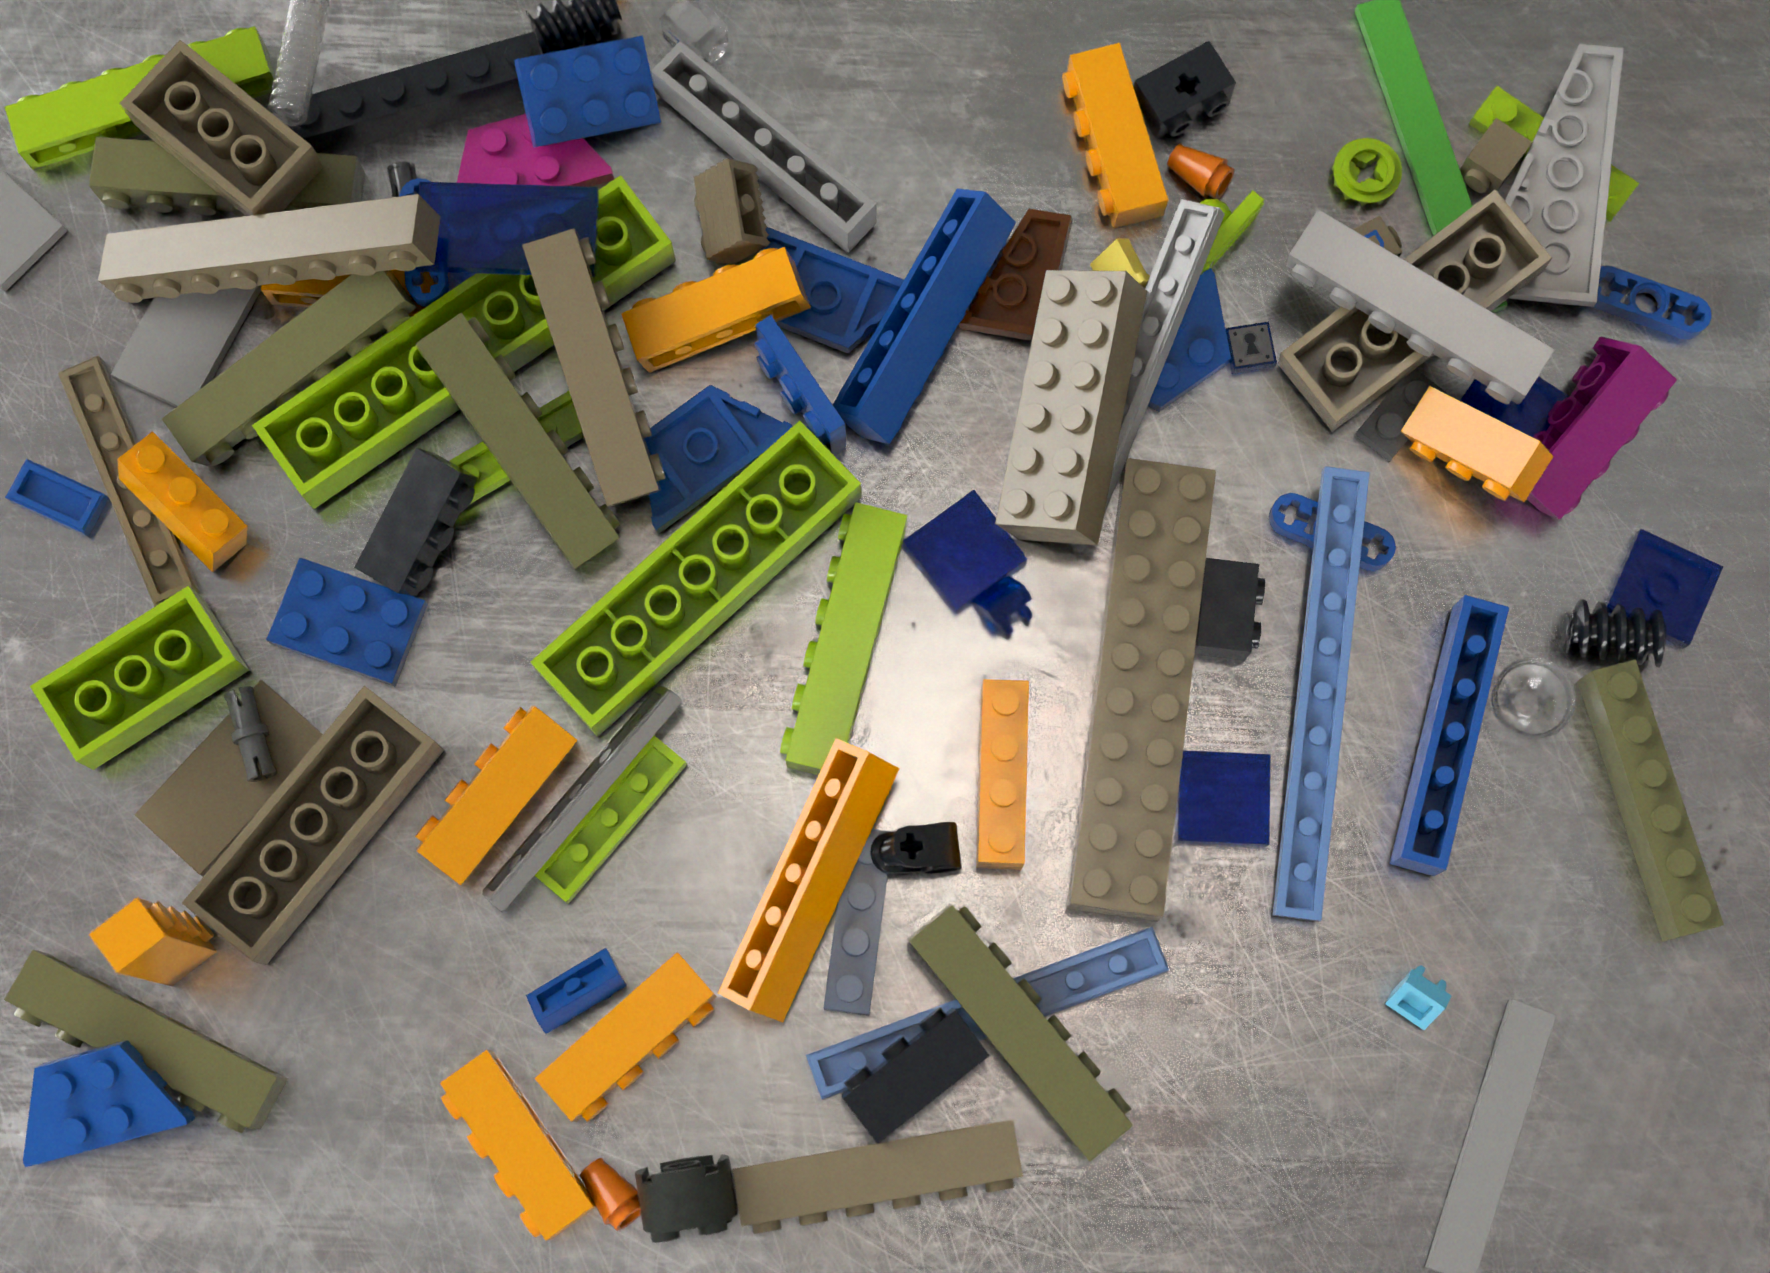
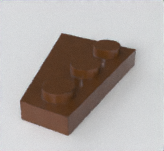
(1013, 291)

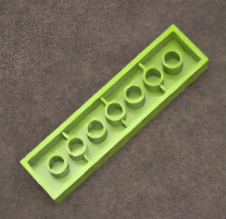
(698, 578)

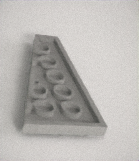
(1567, 178)

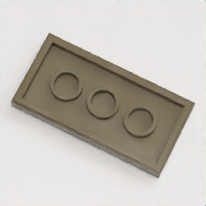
(209, 794)

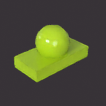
(1232, 225)

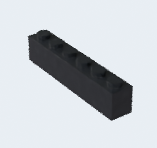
(416, 96)

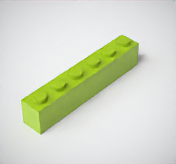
(70, 118)
(847, 635)

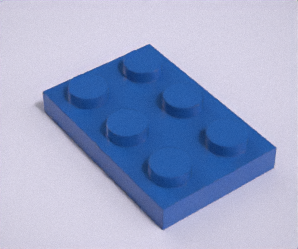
(587, 91)
(799, 387)
(347, 622)

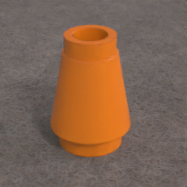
(1201, 170)
(612, 1194)

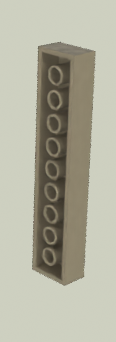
(1142, 691)

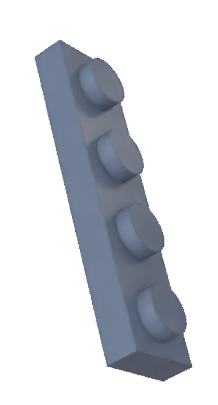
(857, 936)

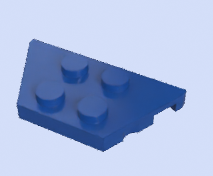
(842, 293)
(1198, 348)
(705, 449)
(96, 1103)

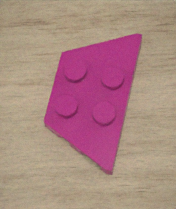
(505, 155)

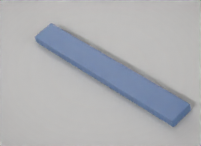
(1057, 984)

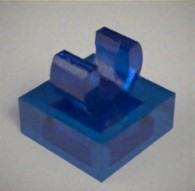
(1004, 600)

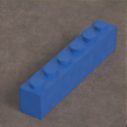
(923, 315)
(1449, 736)

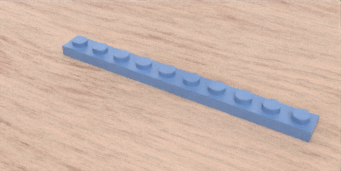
(1321, 694)

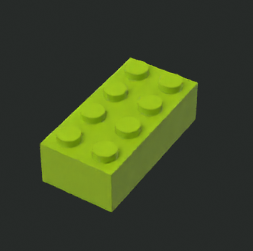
(139, 678)

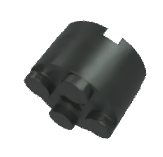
(686, 1197)

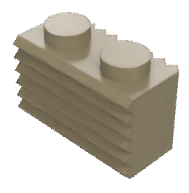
(730, 211)

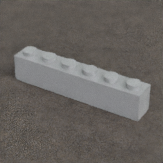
(759, 139)
(1418, 308)

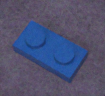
(575, 990)

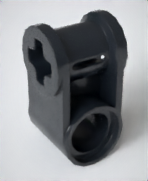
(918, 848)

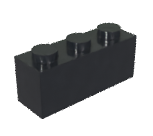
(417, 523)
(913, 1073)

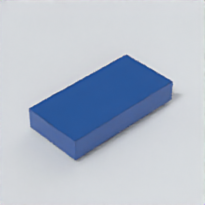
(57, 497)

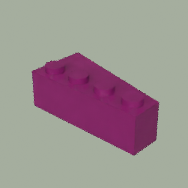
(1597, 420)

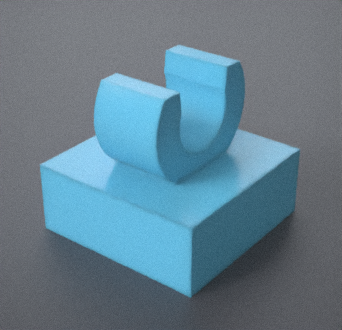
(1419, 998)

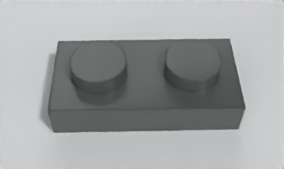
(1384, 425)

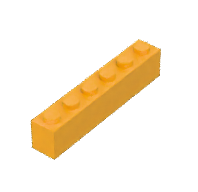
(808, 880)

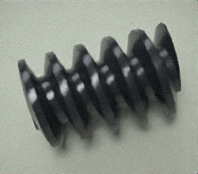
(573, 22)
(1617, 632)

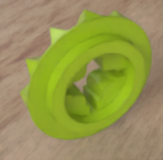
(1363, 153)

